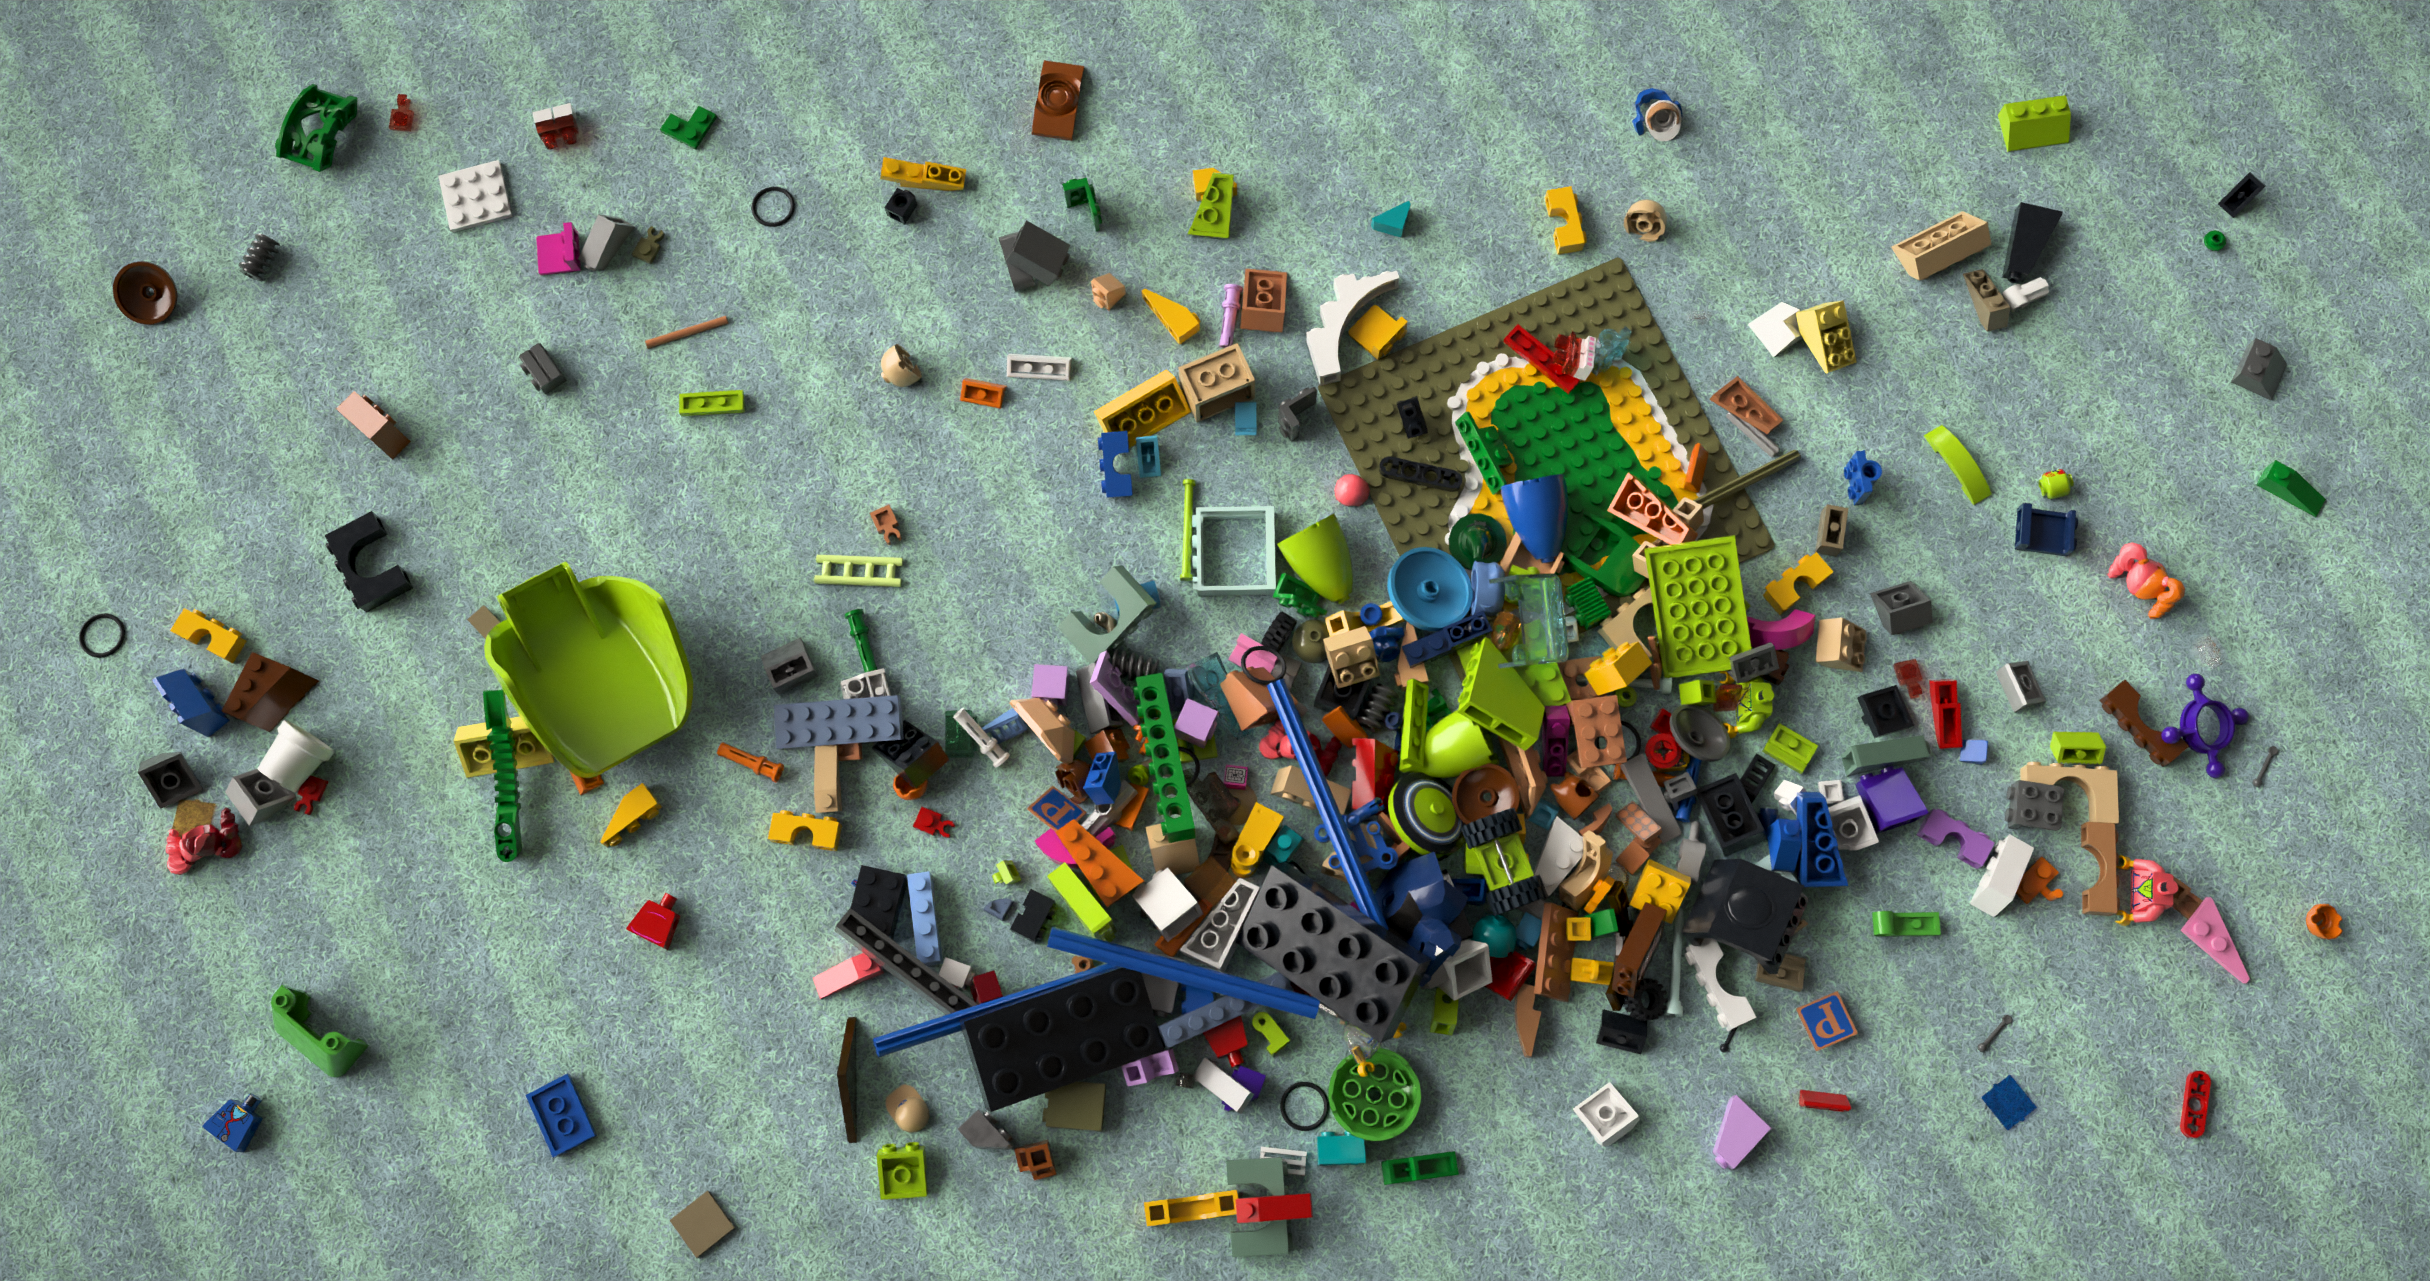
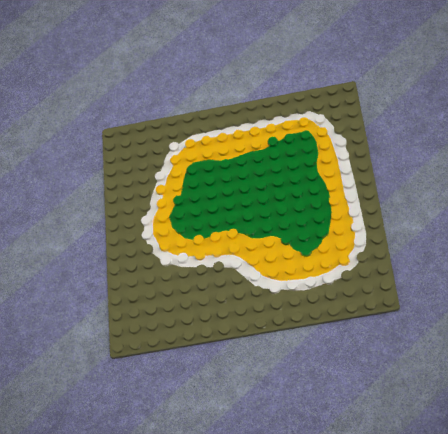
(1542, 427)

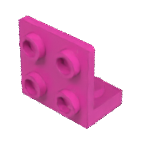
(559, 251)

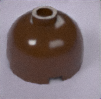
(1074, 778)

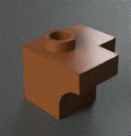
(1109, 741)
(1036, 1159)

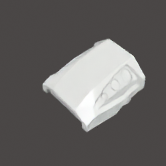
(866, 685)

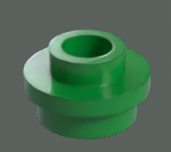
(2211, 244)

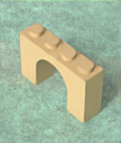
(1620, 628)
(2098, 784)

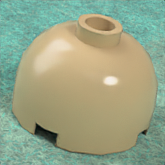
(1647, 217)
(897, 367)

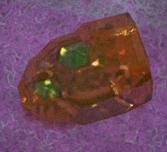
(1505, 630)

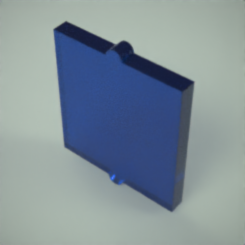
(2008, 1102)

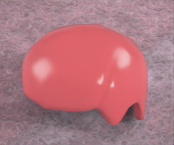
(1351, 490)

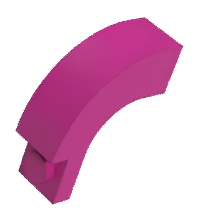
(1783, 633)
(1055, 850)

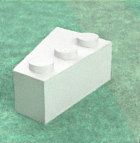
(1559, 855)

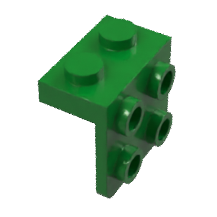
(1080, 192)
(1298, 595)

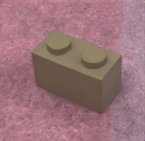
(1831, 530)

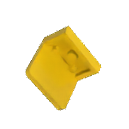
(1378, 331)

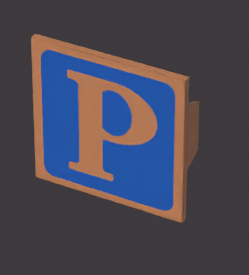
(1056, 809)
(1826, 1021)

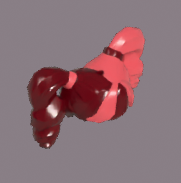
(1276, 735)
(203, 841)

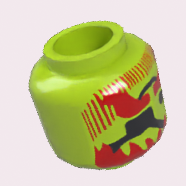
(2056, 484)

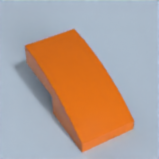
(1343, 727)

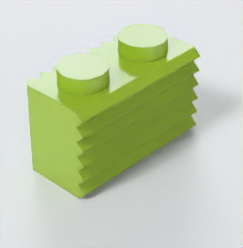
(2078, 747)

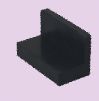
(1622, 1032)

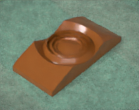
(1057, 100)

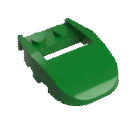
(1617, 572)

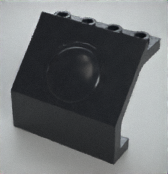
(1747, 911)

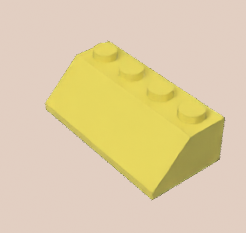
(476, 754)

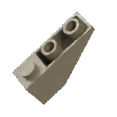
(1989, 303)

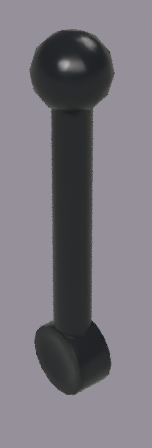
(1724, 1047)

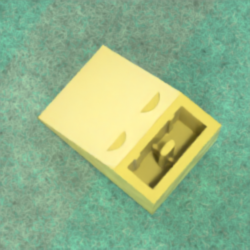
(1828, 335)

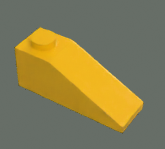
(1175, 317)

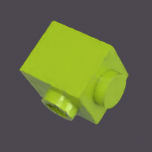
(1697, 693)

